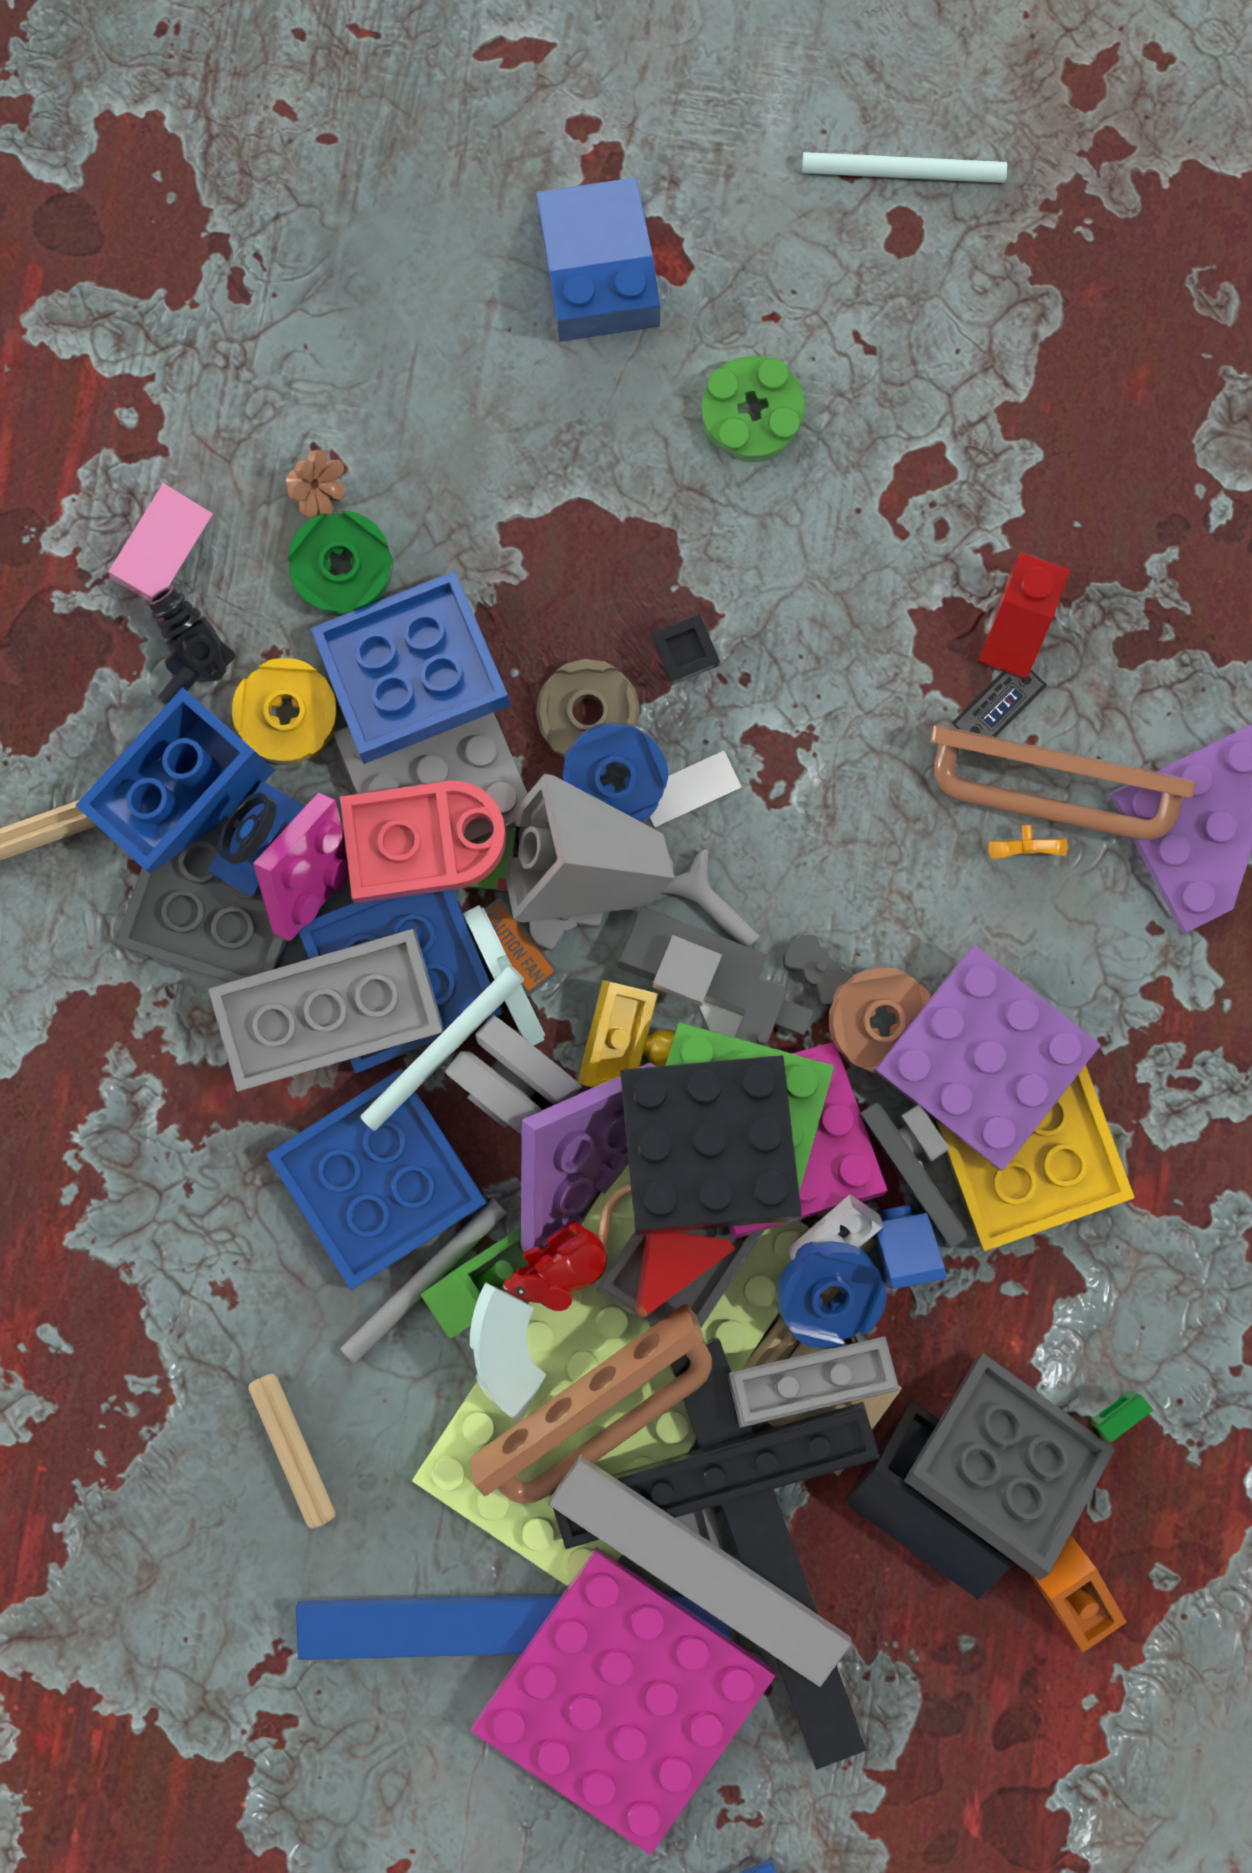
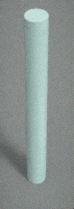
(904, 167)
(442, 1047)

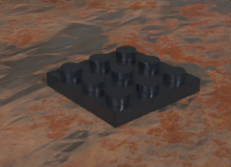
(710, 1145)

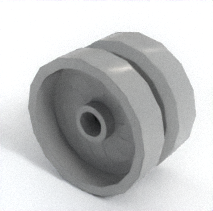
(513, 1079)

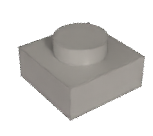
(921, 1134)

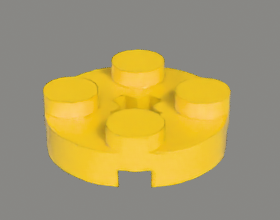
(266, 689)

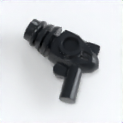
(191, 640)

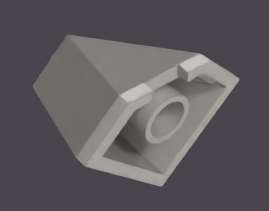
(582, 856)

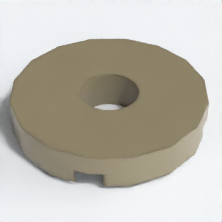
(577, 682)

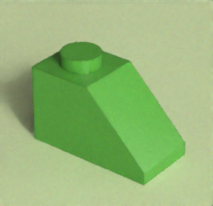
(456, 1295)

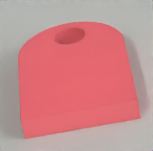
(415, 840)

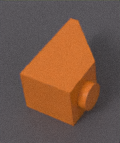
(1080, 1597)

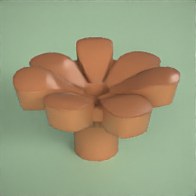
(314, 484)

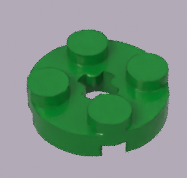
(337, 535)

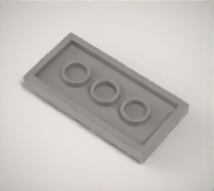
(326, 1010)

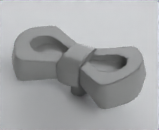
(549, 932)

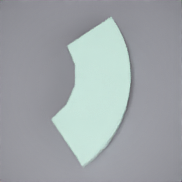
(497, 962)
(502, 1353)

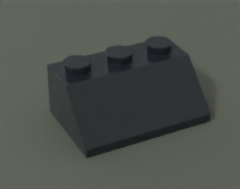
(914, 1519)

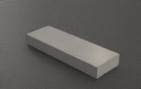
(812, 1382)

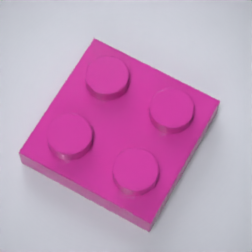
(303, 867)

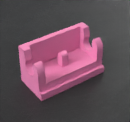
(159, 543)

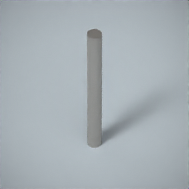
(426, 1277)

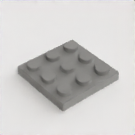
(466, 754)

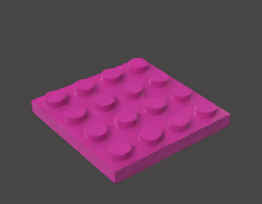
(623, 1700)

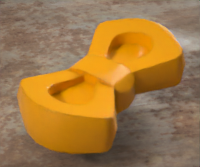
(1005, 848)

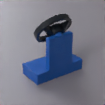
(249, 833)

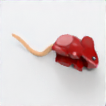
(568, 1263)

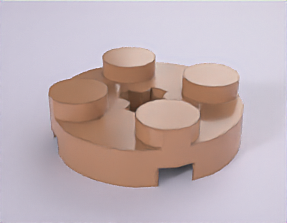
(857, 1002)

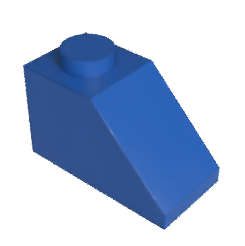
(907, 1249)

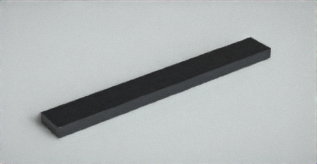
(768, 1550)

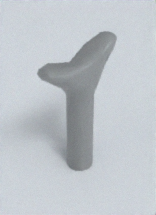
(696, 887)

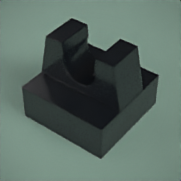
(685, 649)

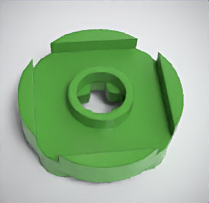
(767, 382)

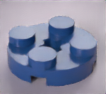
(626, 747)
(815, 1270)

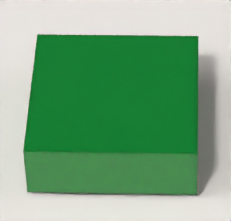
(1120, 1416)

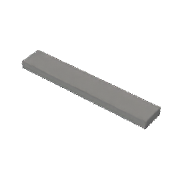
(700, 1570)

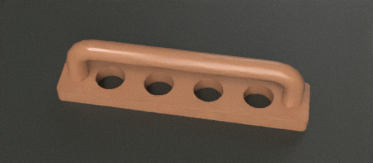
(1171, 786)
(586, 1399)

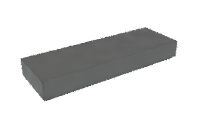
(913, 1175)

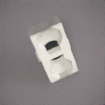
(846, 1223)

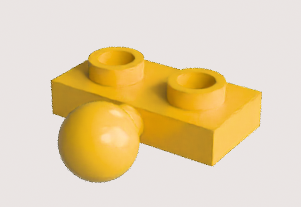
(621, 1034)

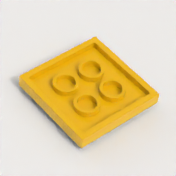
(1054, 1178)

